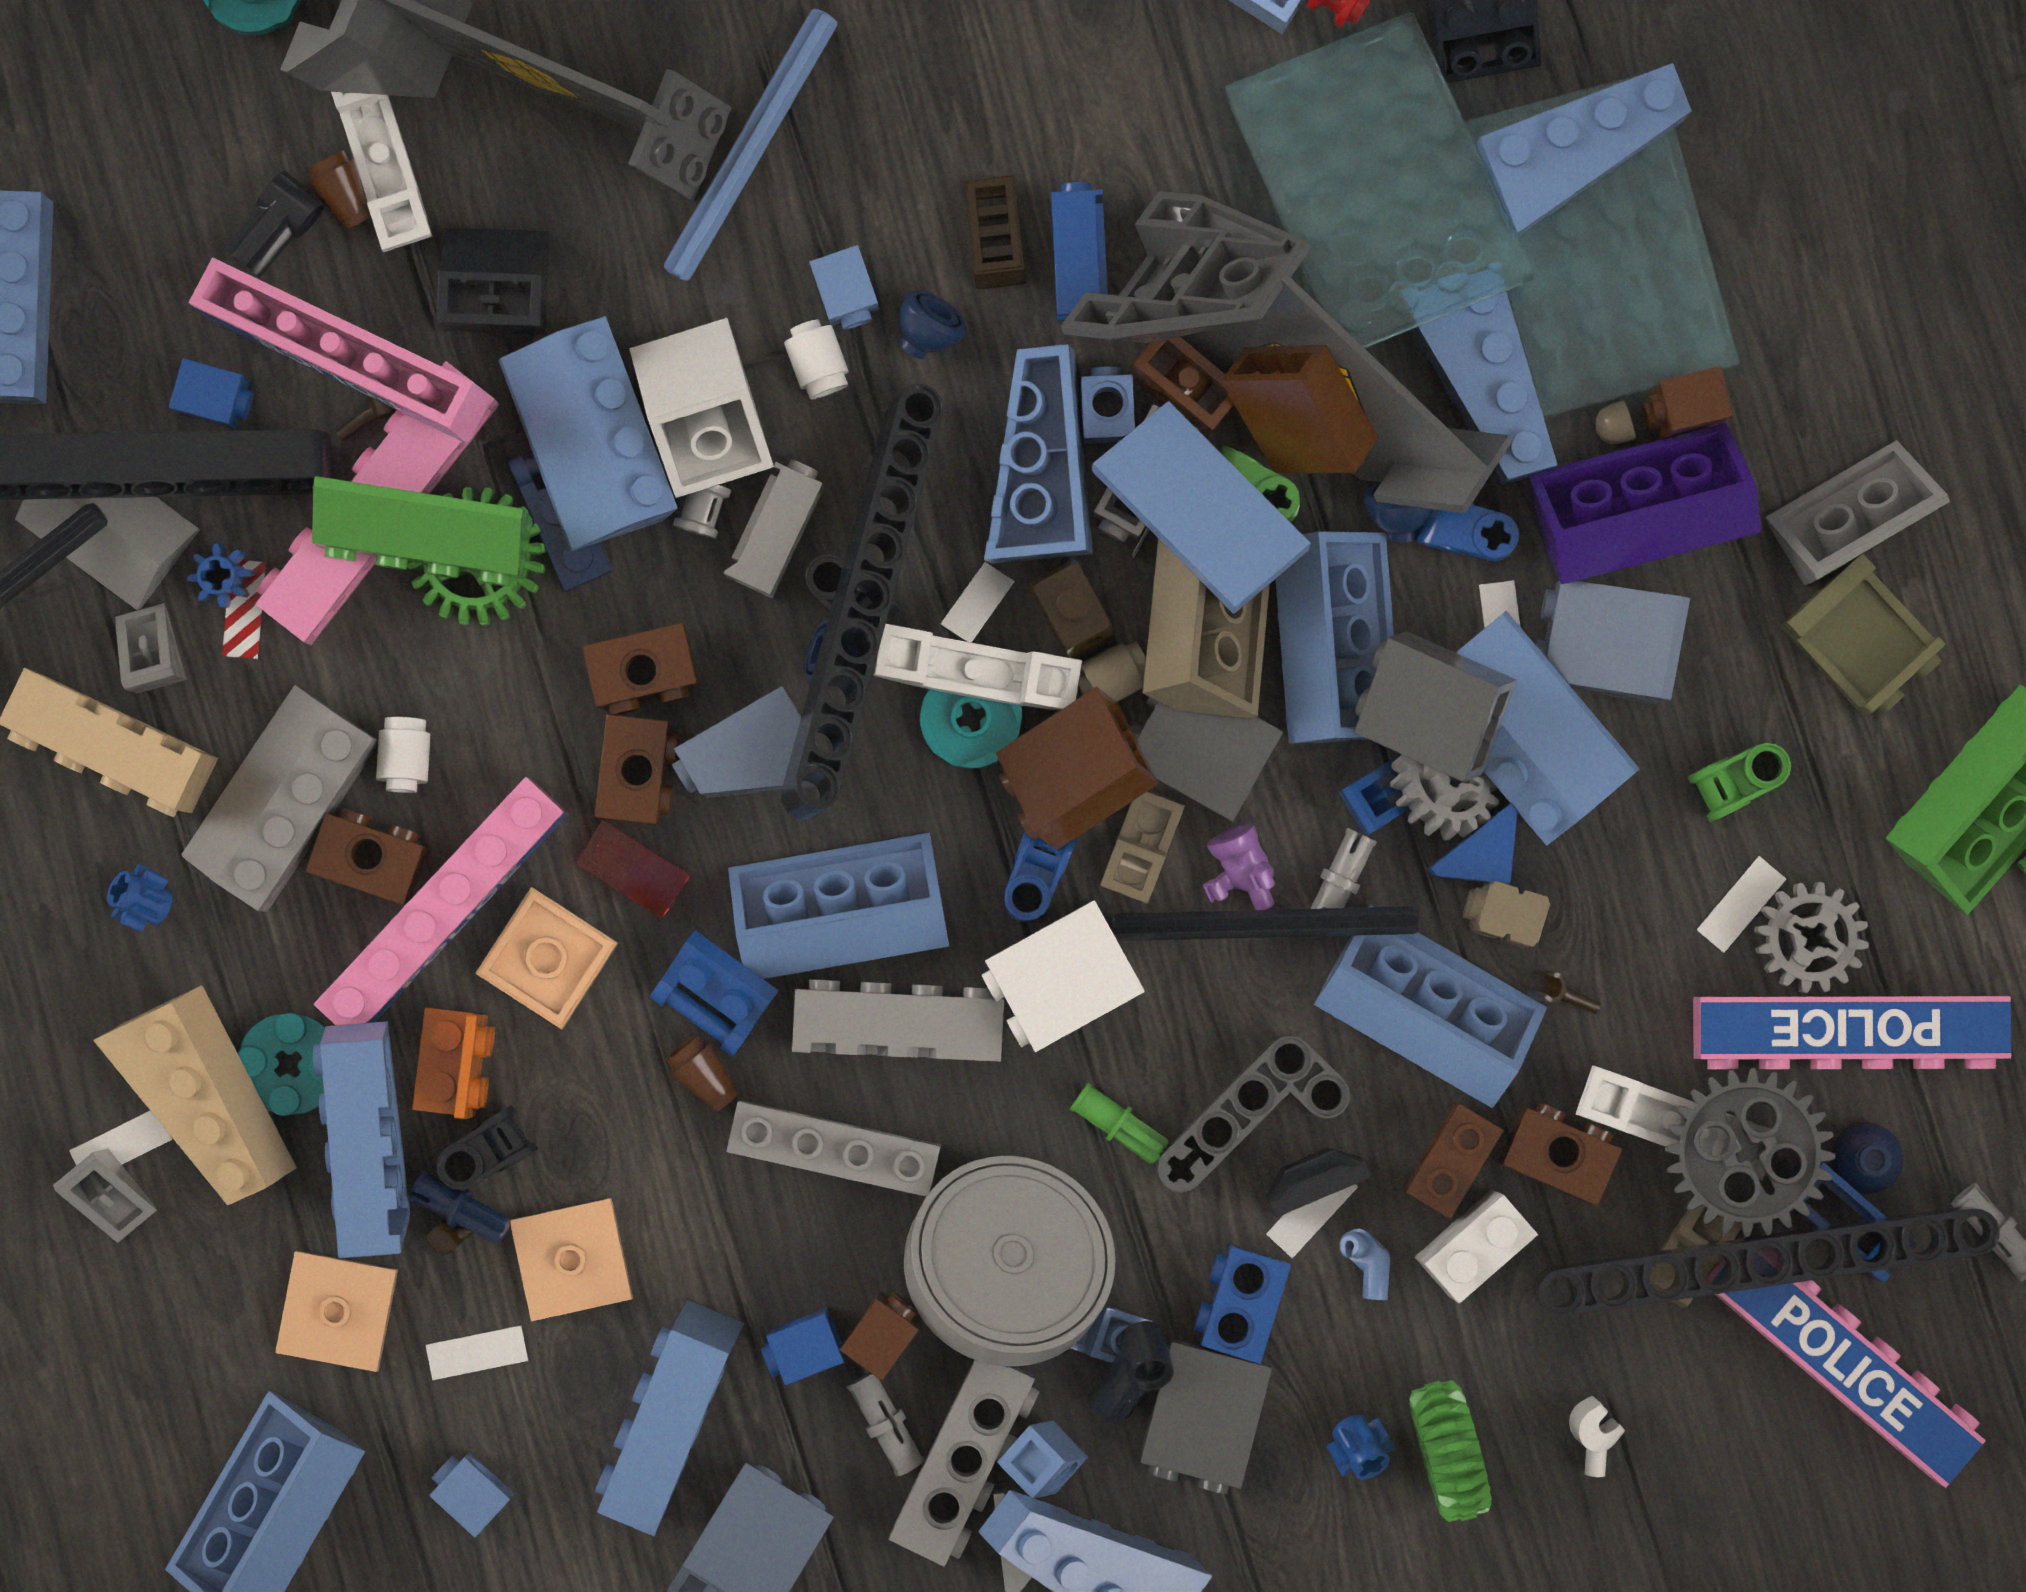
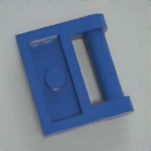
(719, 982)

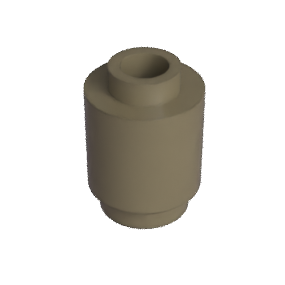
(1115, 671)

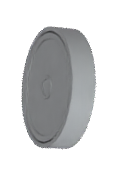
(1009, 1261)

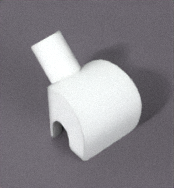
(1597, 1439)

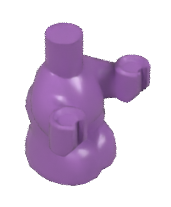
(1244, 866)

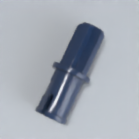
(459, 1208)

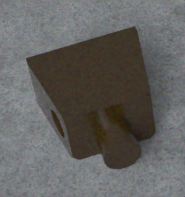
(1072, 610)

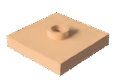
(547, 958)
(571, 1259)
(336, 1311)

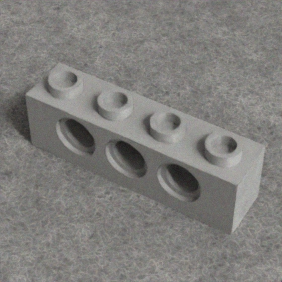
(833, 1148)
(916, 1525)

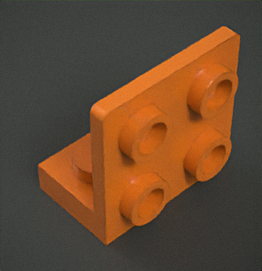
(452, 1062)

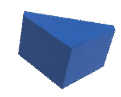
(1372, 799)
(1483, 854)

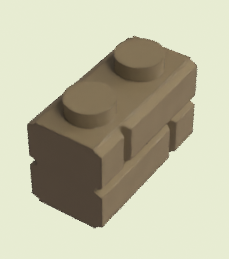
(1506, 913)

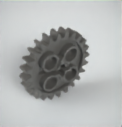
(1792, 1131)

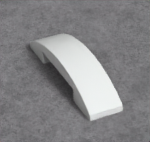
(383, 168)
(977, 669)
(1650, 1111)

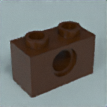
(1185, 378)
(1687, 403)
(610, 663)
(629, 739)
(336, 856)
(1529, 1153)
(1452, 1160)
(882, 1334)

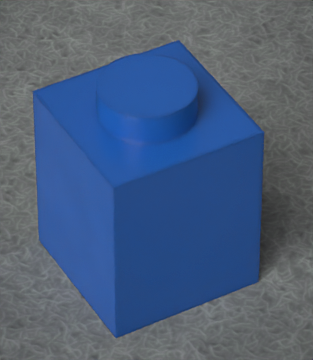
(211, 394)

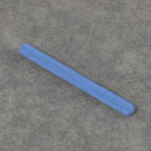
(750, 144)

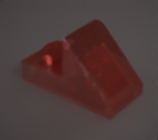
(632, 869)

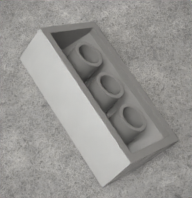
(279, 799)

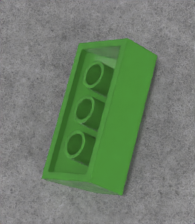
(420, 529)
(1973, 813)

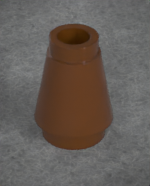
(341, 189)
(701, 1072)

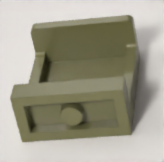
(1863, 638)

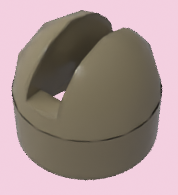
(1615, 424)

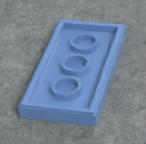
(1201, 507)

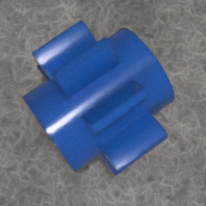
(213, 564)
(139, 898)
(1360, 1447)

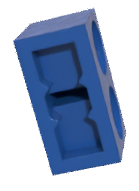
(1256, 1306)
(803, 1347)

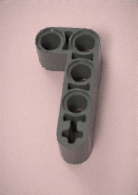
(1243, 1120)

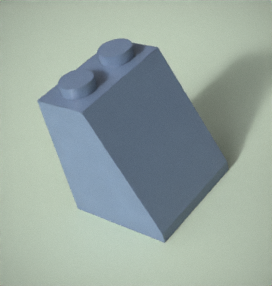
(1614, 639)
(743, 751)
(754, 1538)

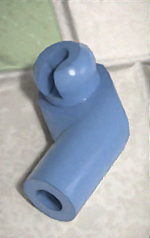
(1371, 1258)

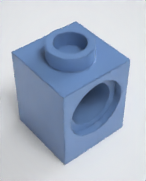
(845, 288)
(1106, 429)
(1042, 1459)
(470, 1492)

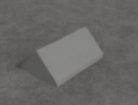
(1855, 511)
(130, 552)

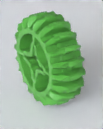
(495, 595)
(1450, 1451)

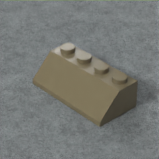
(1198, 649)

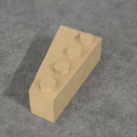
(108, 742)
(200, 1093)

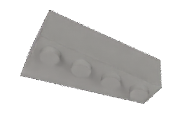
(898, 1023)

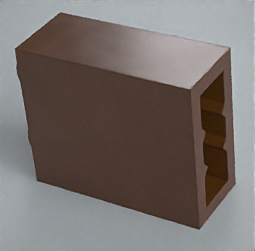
(1300, 409)
(1075, 769)

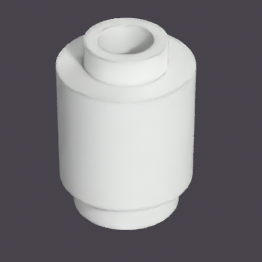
(817, 359)
(403, 754)

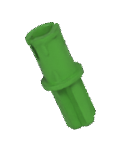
(1119, 1124)

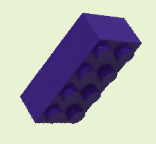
(1644, 503)

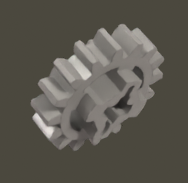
(1436, 794)
(1824, 918)

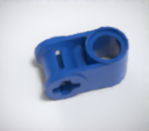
(1462, 532)
(1037, 870)

